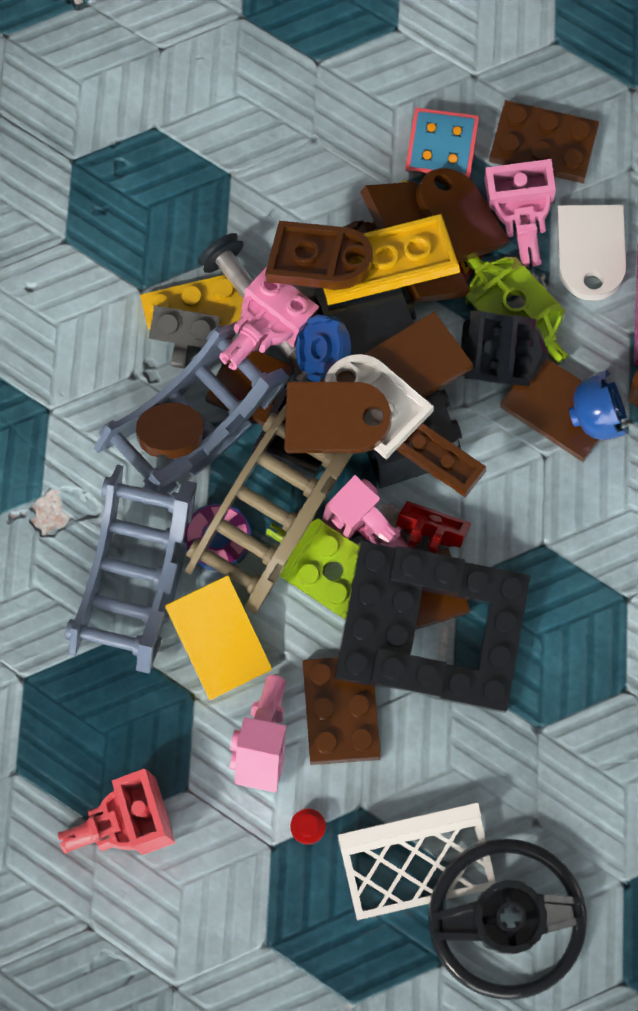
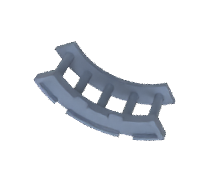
(215, 440)
(164, 577)

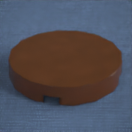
(170, 430)

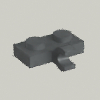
(181, 328)

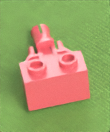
(126, 819)

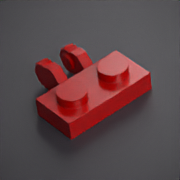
(434, 524)

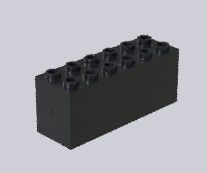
(370, 323)

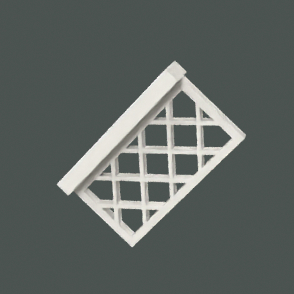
(408, 830)

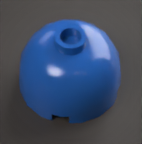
(599, 408)

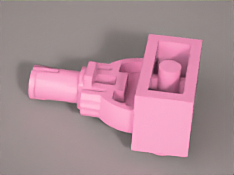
(521, 197)
(268, 317)
(356, 511)
(261, 741)

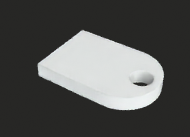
(591, 246)
(406, 405)

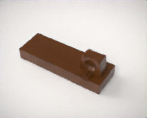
(442, 459)

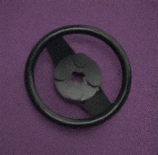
(482, 920)

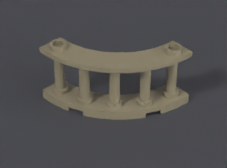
(292, 523)

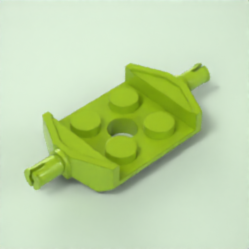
(508, 278)
(310, 558)

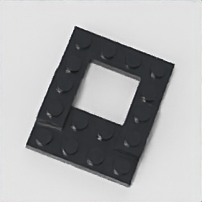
(385, 614)

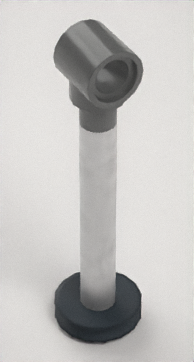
(222, 256)

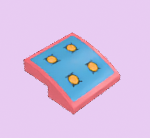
(441, 141)

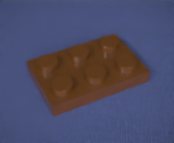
(542, 134)
(339, 716)

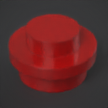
(307, 826)

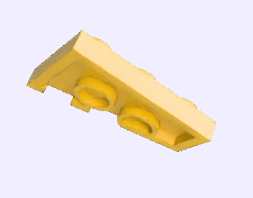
(208, 296)

